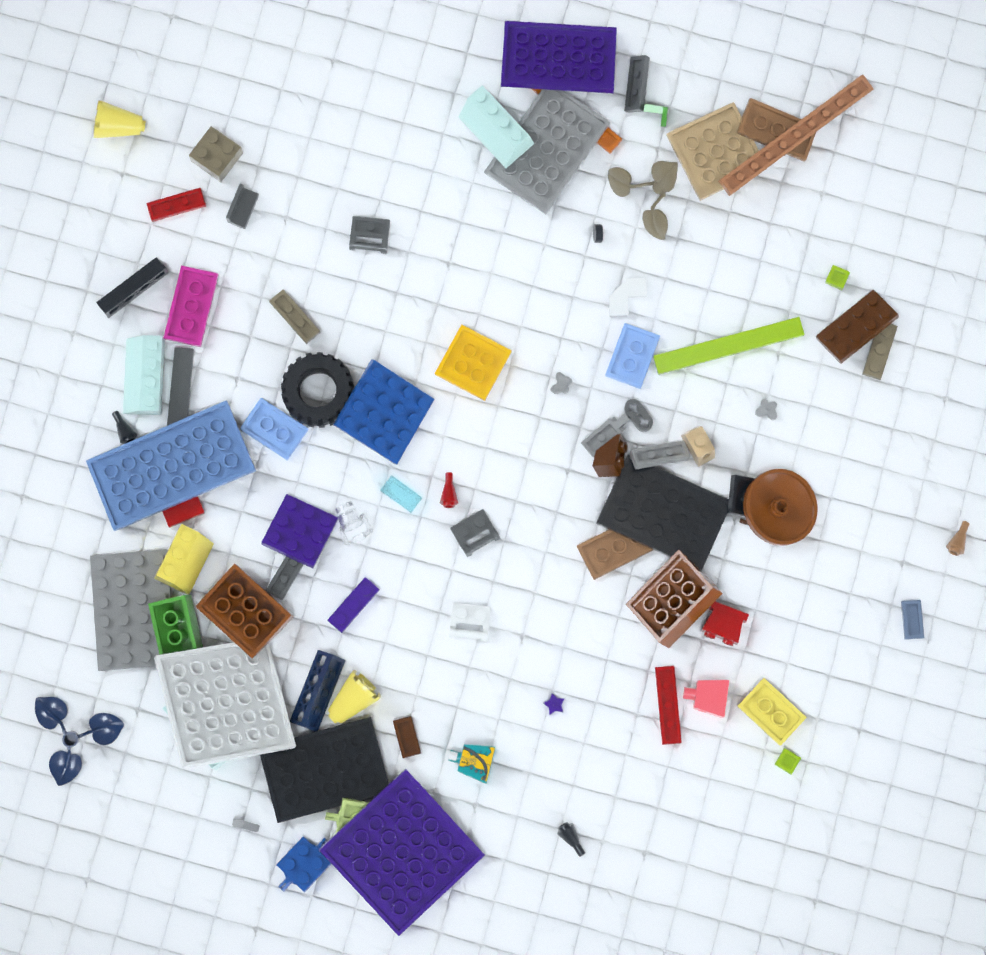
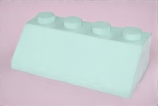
(495, 127)
(144, 375)

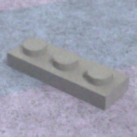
(659, 454)

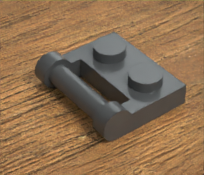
(369, 228)
(472, 527)

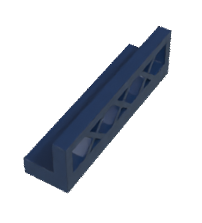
(320, 691)

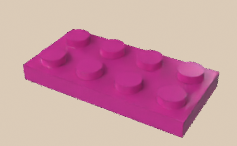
(191, 306)

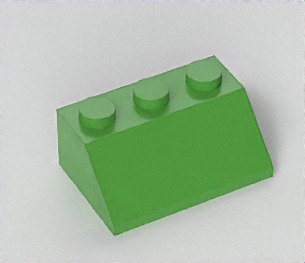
(175, 624)

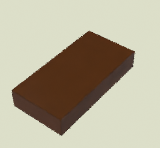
(407, 737)

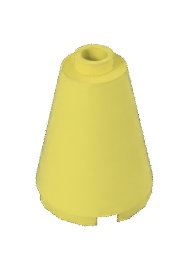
(116, 122)
(352, 698)

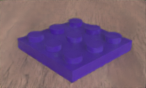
(299, 531)

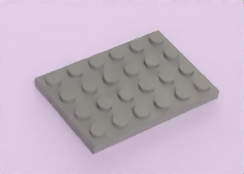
(562, 138)
(122, 617)

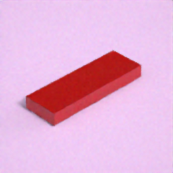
(176, 204)

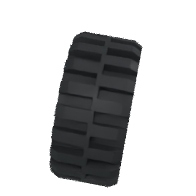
(299, 372)

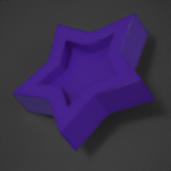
(554, 704)

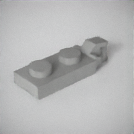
(604, 434)

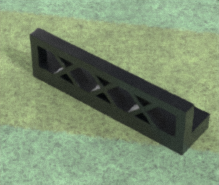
(132, 287)

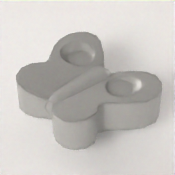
(562, 384)
(767, 409)

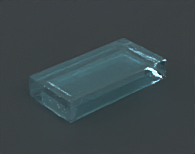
(401, 494)

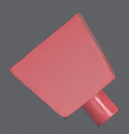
(709, 696)

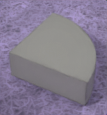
(245, 825)

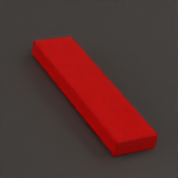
(668, 705)

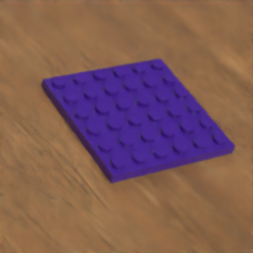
(401, 852)

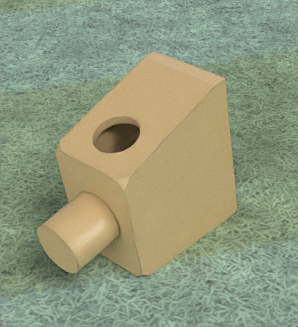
(699, 445)

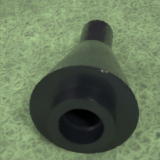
(125, 432)
(569, 835)

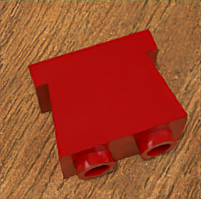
(724, 623)

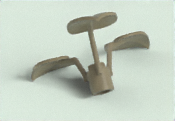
(664, 178)

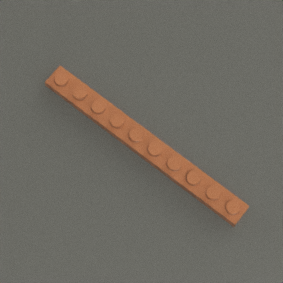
(795, 135)

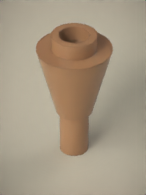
(957, 543)

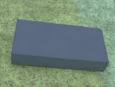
(912, 619)

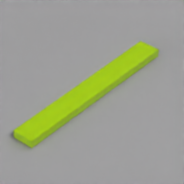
(728, 345)

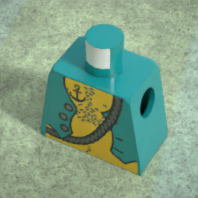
(474, 761)

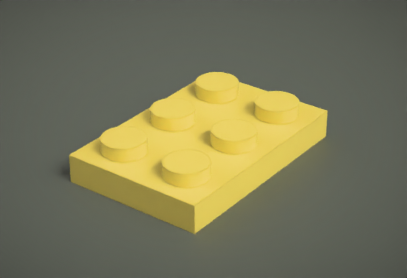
(771, 712)

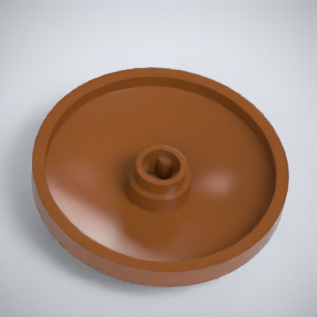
(780, 507)

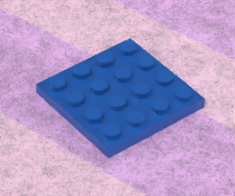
(383, 412)

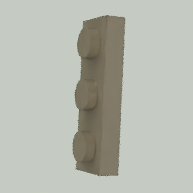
(294, 316)
(879, 352)

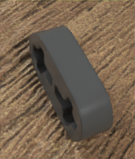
(635, 418)

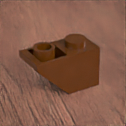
(610, 457)

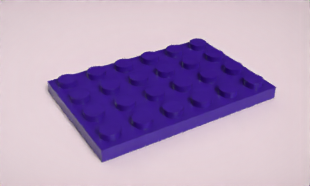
(559, 57)

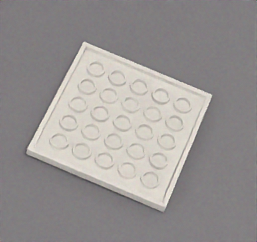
(223, 704)

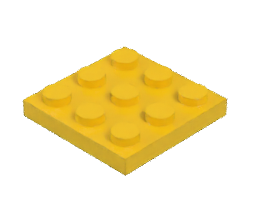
(473, 362)

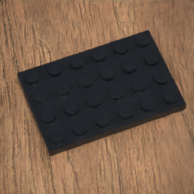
(664, 512)
(325, 769)

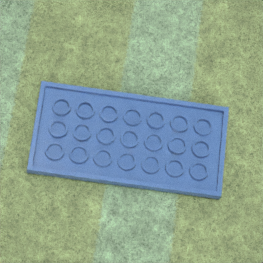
(170, 465)

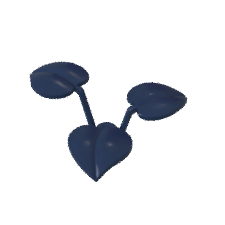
(63, 764)

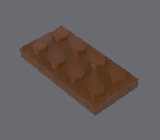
(857, 326)

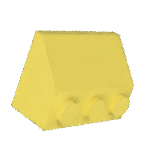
(184, 559)

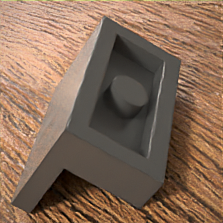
(242, 207)

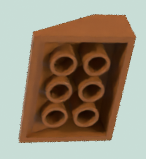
(673, 599)
(244, 611)

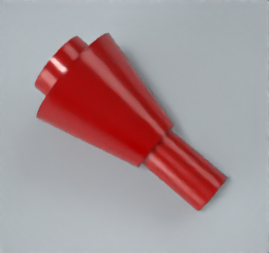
(448, 497)

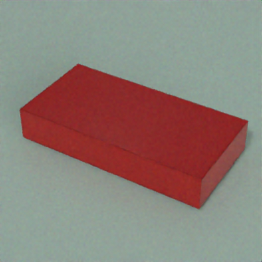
(183, 512)

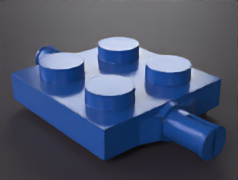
(303, 864)

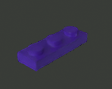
(353, 605)

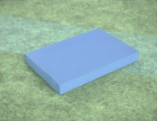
(632, 355)
(274, 429)

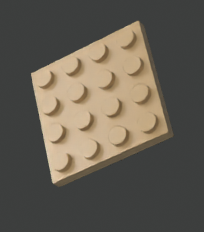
(711, 149)

